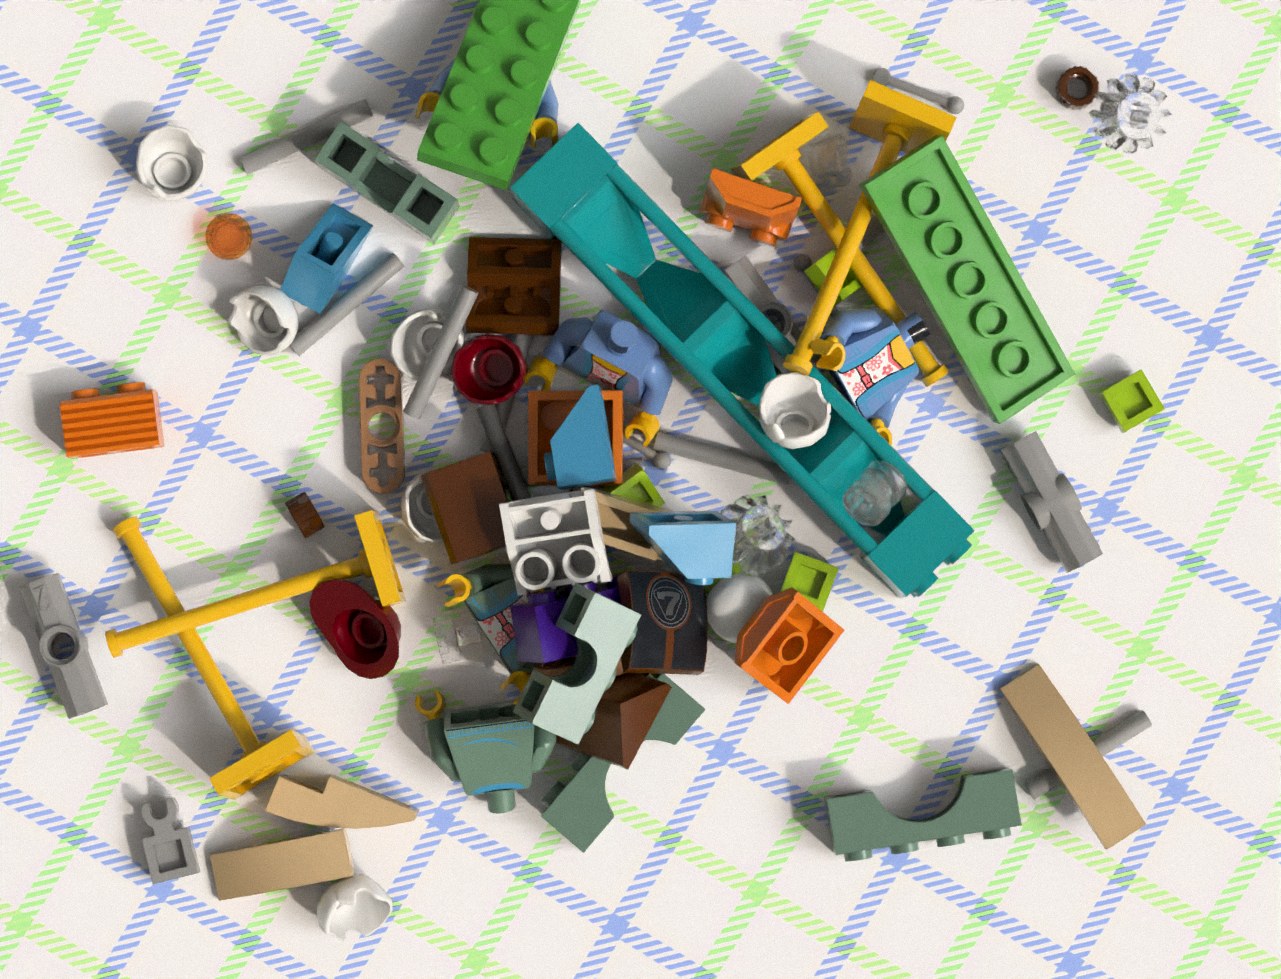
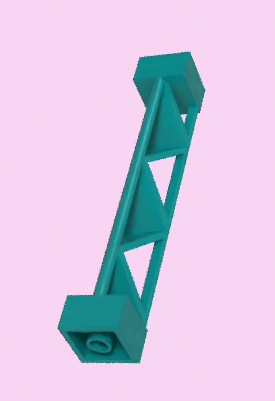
(721, 343)

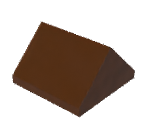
(467, 506)
(622, 719)

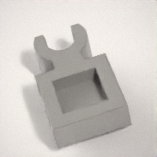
(169, 851)

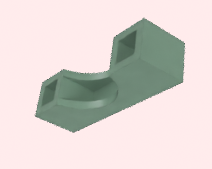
(982, 804)
(581, 807)

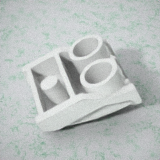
(555, 540)

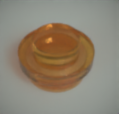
(229, 236)

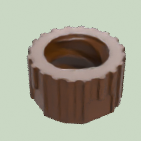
(1091, 84)
(304, 514)

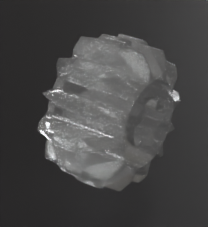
(1143, 118)
(758, 534)

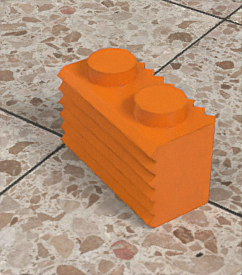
(111, 422)

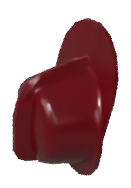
(357, 627)

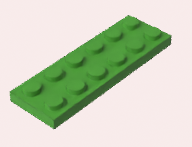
(496, 88)
(967, 278)

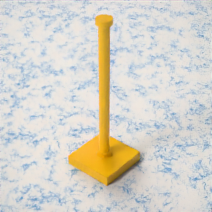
(900, 125)
(784, 155)
(372, 561)
(259, 758)

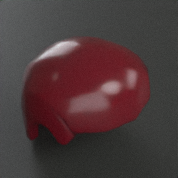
(489, 369)

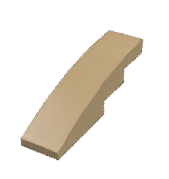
(1072, 756)

